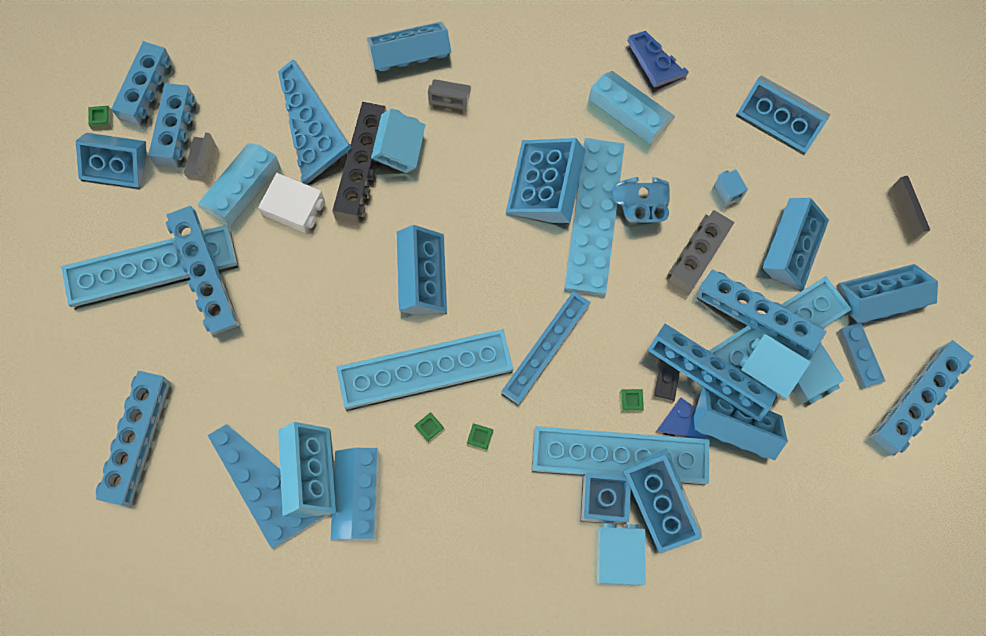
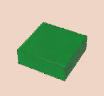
(99, 116)
(632, 400)
(429, 427)
(480, 437)

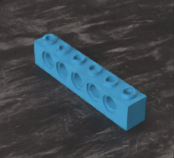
(176, 224)
(764, 323)
(712, 372)
(887, 434)
(136, 450)

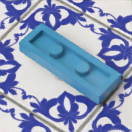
(862, 355)

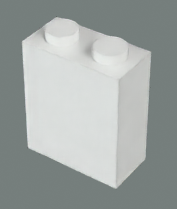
(291, 203)

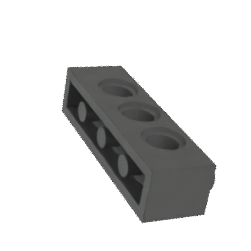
(719, 227)

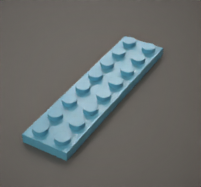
(594, 218)
(139, 268)
(816, 304)
(424, 369)
(612, 452)

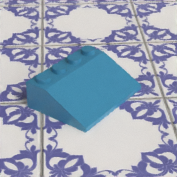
(546, 179)

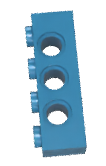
(139, 72)
(172, 96)

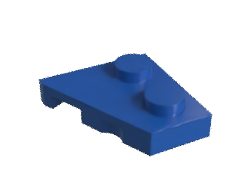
(681, 421)

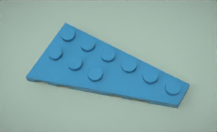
(312, 127)
(259, 486)

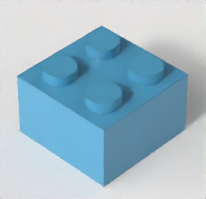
(605, 498)

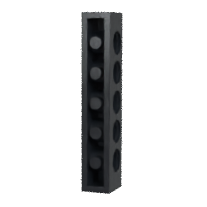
(352, 210)

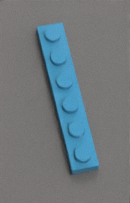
(545, 347)

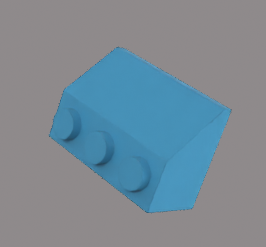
(111, 159)

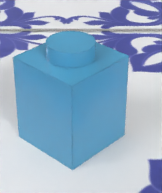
(730, 186)

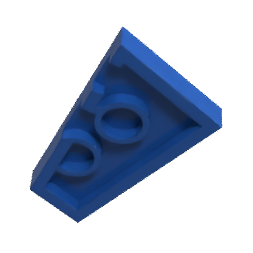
(655, 62)

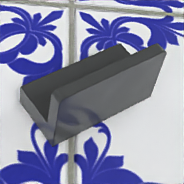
(449, 93)
(200, 157)

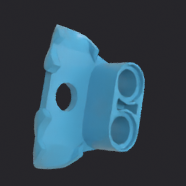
(627, 194)

